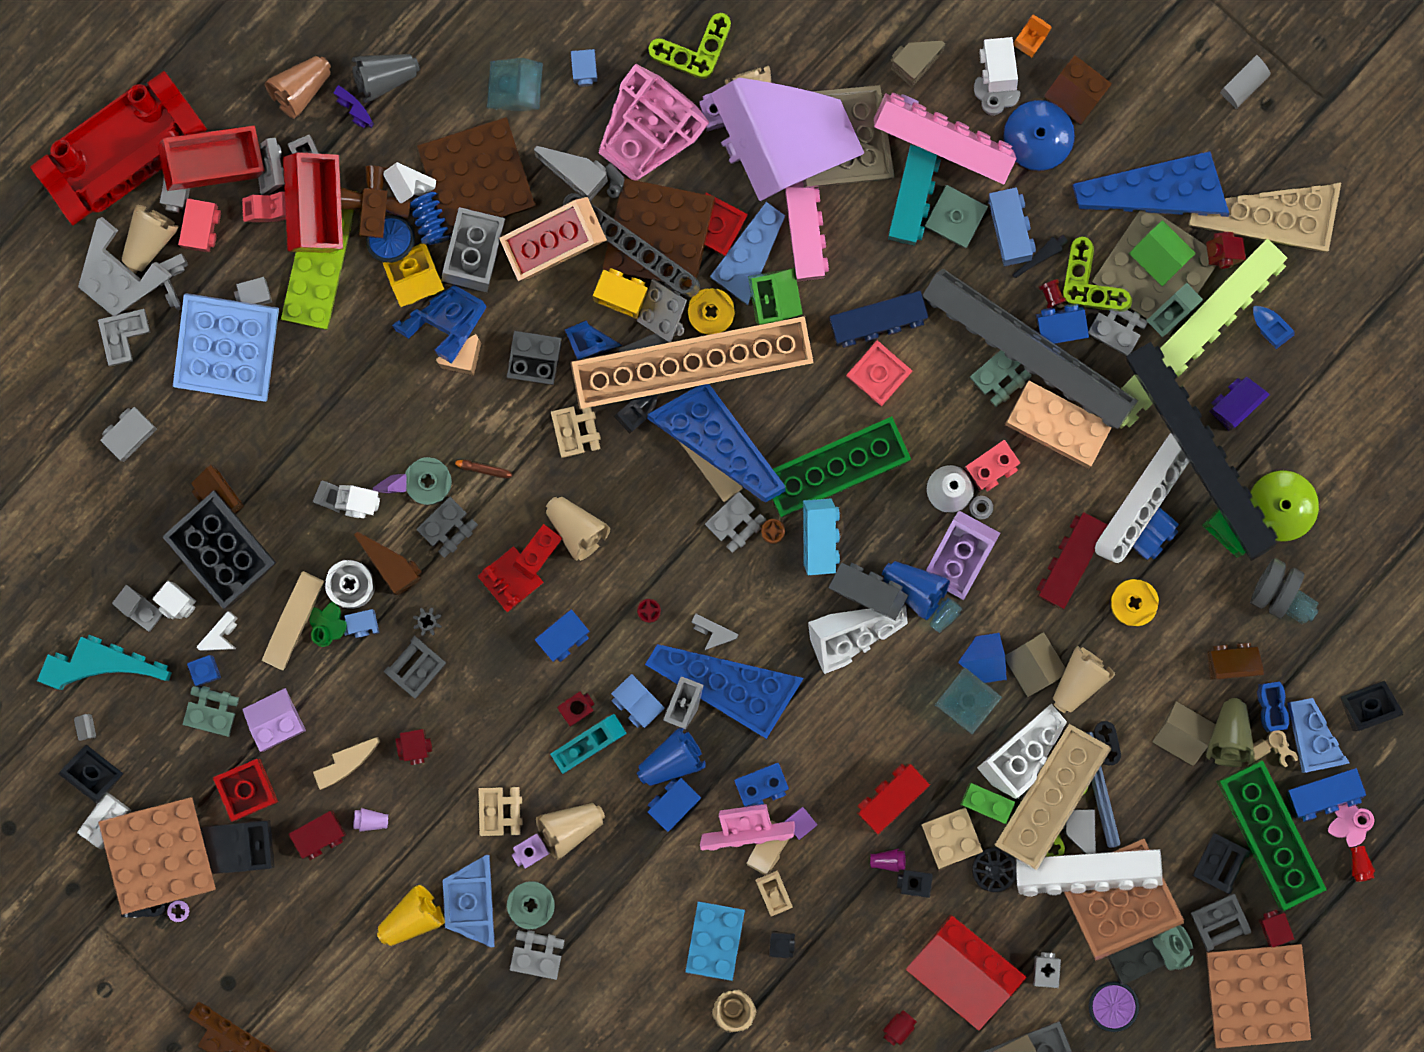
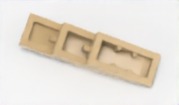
(293, 620)

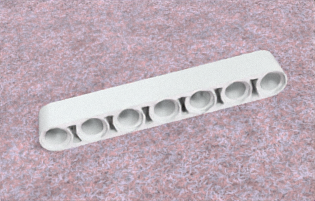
(1142, 502)

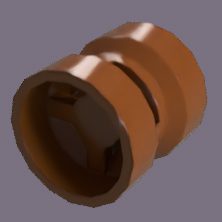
(773, 531)

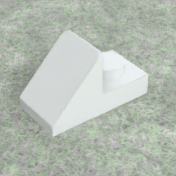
(407, 182)
(215, 639)

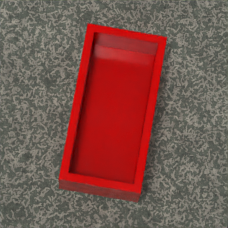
(210, 158)
(313, 202)

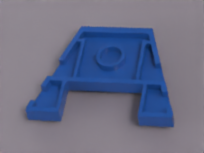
(452, 313)

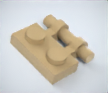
(568, 432)
(491, 811)

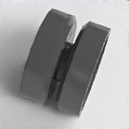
(1276, 587)

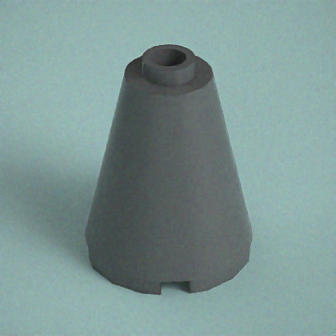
(382, 73)

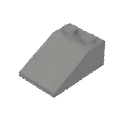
(578, 172)
(472, 249)

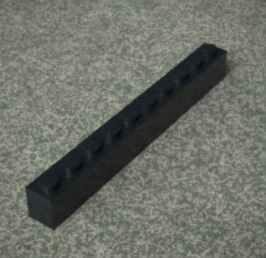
(1201, 450)

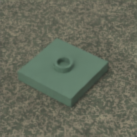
(956, 216)

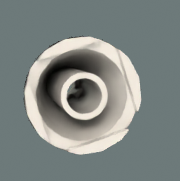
(943, 496)

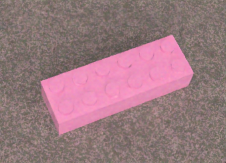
(945, 138)

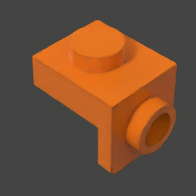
(1032, 36)

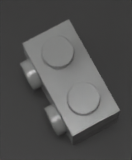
(128, 433)

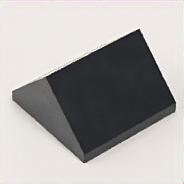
(1370, 706)
(91, 774)

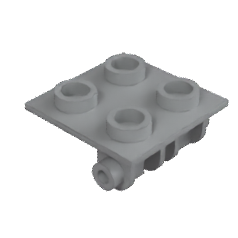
(662, 311)

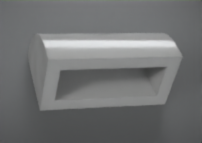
(1246, 82)

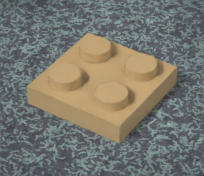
(952, 838)

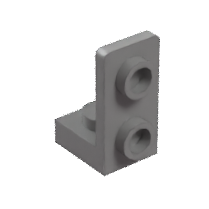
(174, 266)

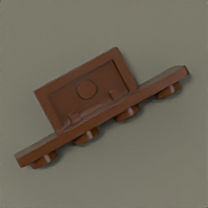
(223, 1034)

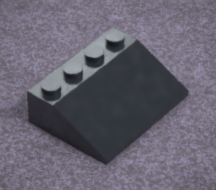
(219, 550)

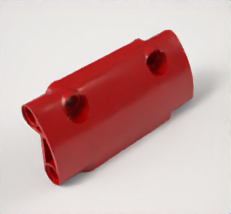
(115, 148)

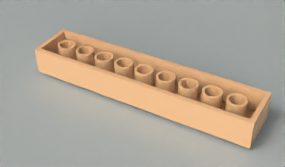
(691, 362)

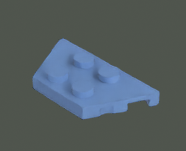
(469, 902)

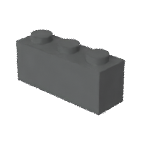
(869, 590)

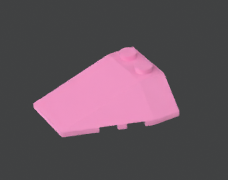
(649, 124)

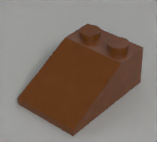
(394, 568)

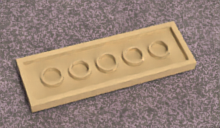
(1052, 796)

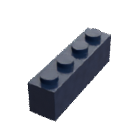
(878, 318)

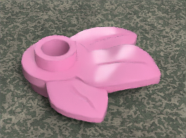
(1347, 824)

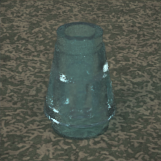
(945, 614)

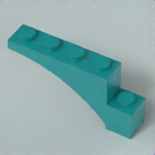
(94, 659)

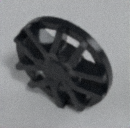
(994, 870)

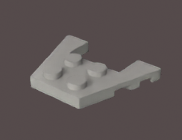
(109, 280)

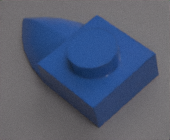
(1272, 326)

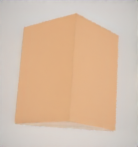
(466, 358)

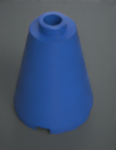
(921, 586)
(672, 759)

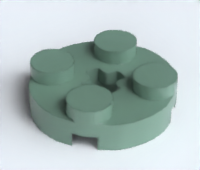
(436, 491)
(539, 915)
(1174, 947)

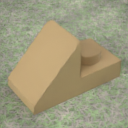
(774, 893)

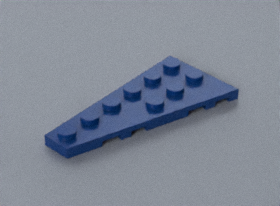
(1166, 187)
(712, 432)
(739, 690)

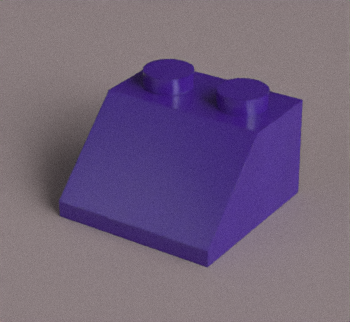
(1238, 403)

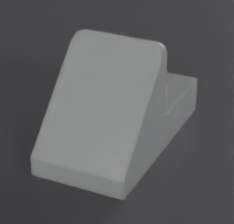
(137, 608)
(719, 634)

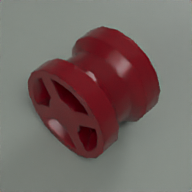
(649, 610)

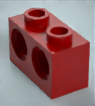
(537, 552)

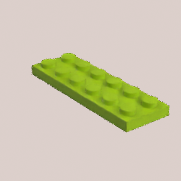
(315, 283)

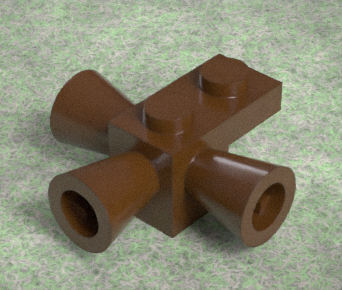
(373, 203)

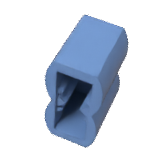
(637, 702)

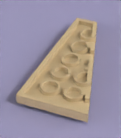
(1284, 217)

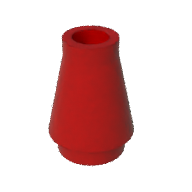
(1361, 865)

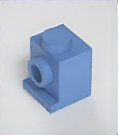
(361, 623)

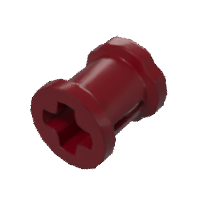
(1052, 293)

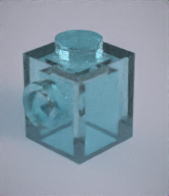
(1303, 608)

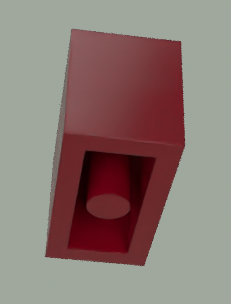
(318, 834)

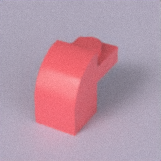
(264, 208)

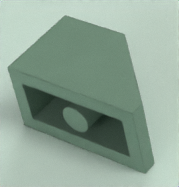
(1174, 310)

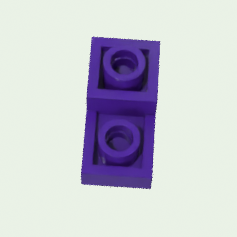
(357, 112)

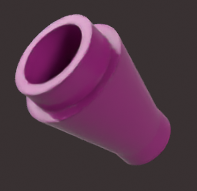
(889, 860)

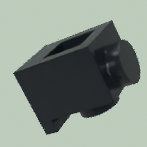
(924, 883)
(782, 944)

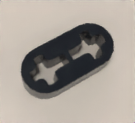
(1113, 741)

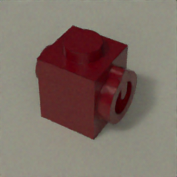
(1225, 250)
(413, 746)

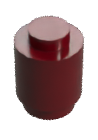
(899, 1028)

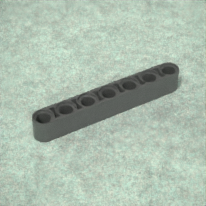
(641, 250)

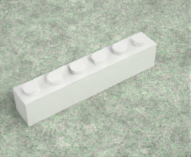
(1091, 872)

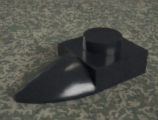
(636, 412)

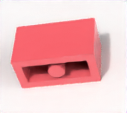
(199, 225)

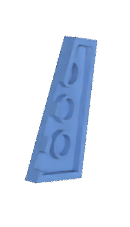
(749, 253)

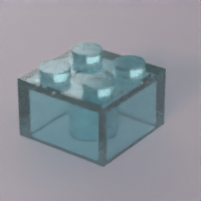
(967, 701)

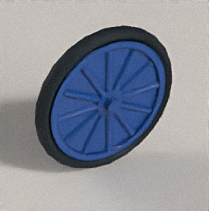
(396, 240)

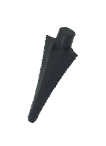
(1050, 249)

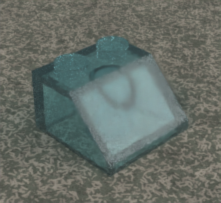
(515, 84)

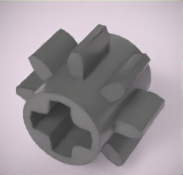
(433, 618)

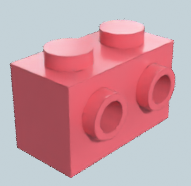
(992, 466)

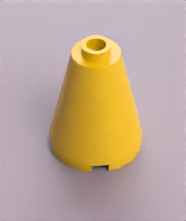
(411, 917)

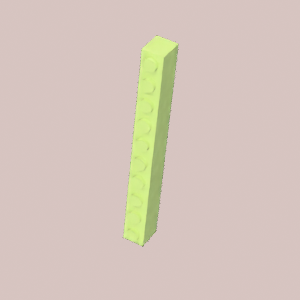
(1215, 312)

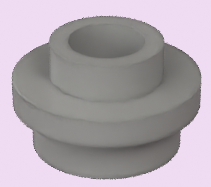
(988, 507)

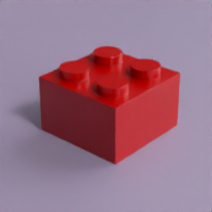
(245, 789)

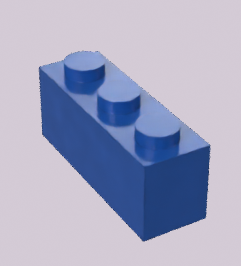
(1326, 795)

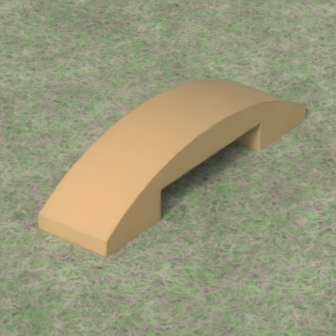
(719, 481)

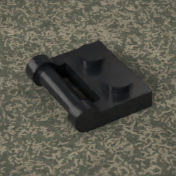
(1214, 860)

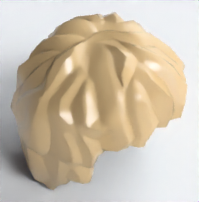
(734, 1011)

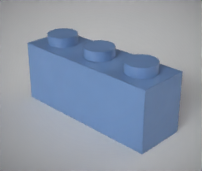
(1011, 226)

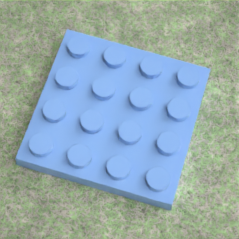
(225, 347)

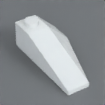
(845, 634)
(1019, 760)

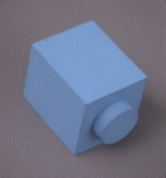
(584, 67)

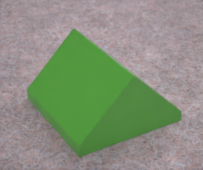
(1162, 253)

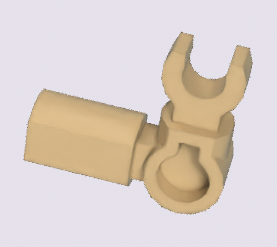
(1278, 742)

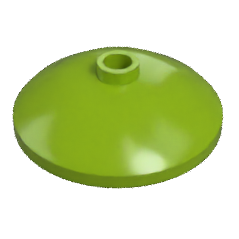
(1291, 487)

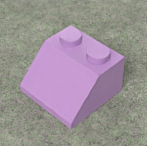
(273, 720)

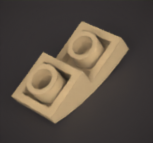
(766, 855)

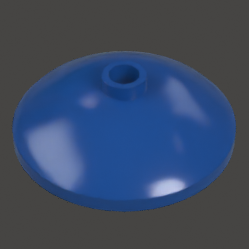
(1034, 151)

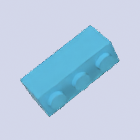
(820, 536)

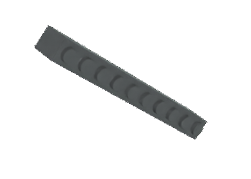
(1029, 348)

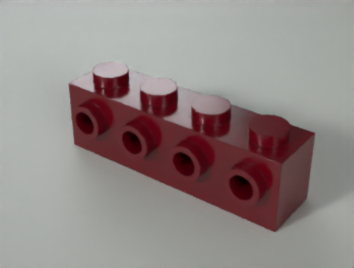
(1072, 560)

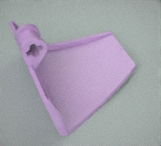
(783, 133)

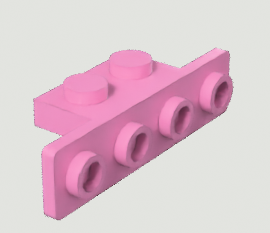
(746, 826)

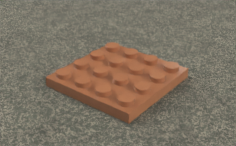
(156, 855)
(1123, 917)
(1258, 996)

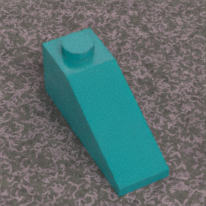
(588, 743)

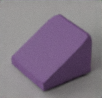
(392, 484)
(803, 822)

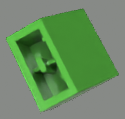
(775, 296)

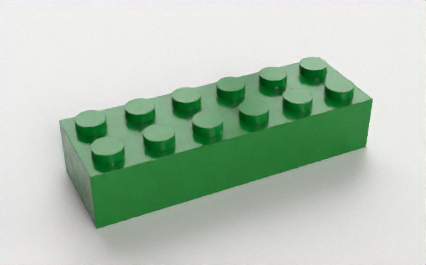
(840, 465)
(1271, 835)

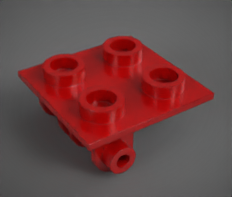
(506, 582)

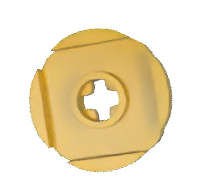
(711, 298)
(1121, 599)

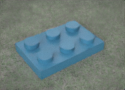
(715, 941)

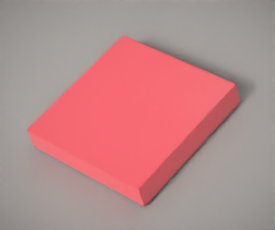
(879, 373)

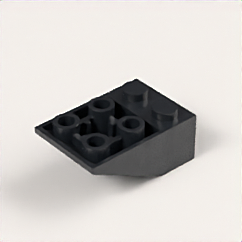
(239, 847)

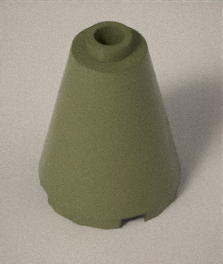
(1232, 736)

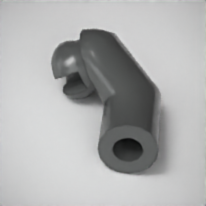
(616, 182)

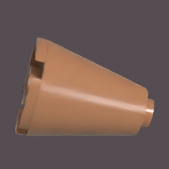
(298, 85)

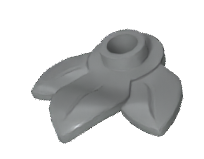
(1003, 98)

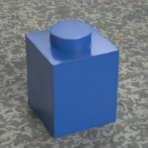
(204, 670)

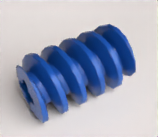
(428, 219)

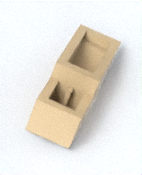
(345, 763)

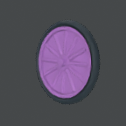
(1113, 1006)

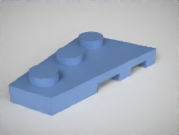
(1313, 739)

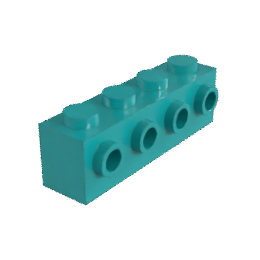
(912, 196)

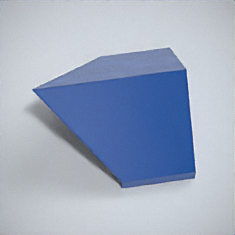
(588, 341)
(986, 658)

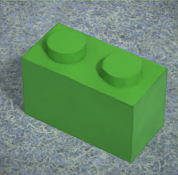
(987, 803)

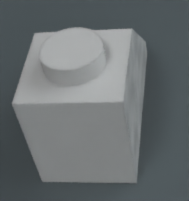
(1081, 829)

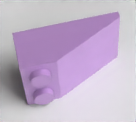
(963, 553)

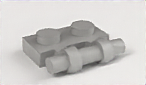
(1115, 334)
(730, 516)
(537, 962)

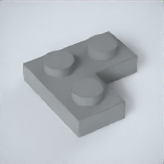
(117, 330)

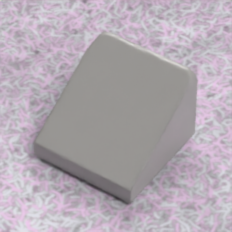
(327, 495)
(85, 727)

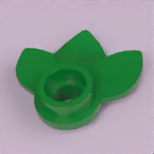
(326, 625)

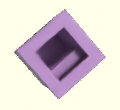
(714, 119)
(538, 846)

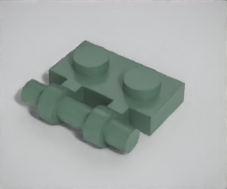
(994, 372)
(209, 718)

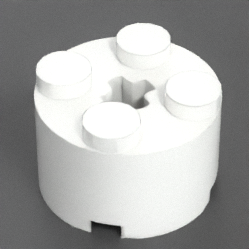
(336, 584)

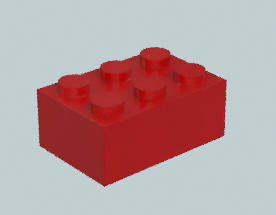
(892, 797)

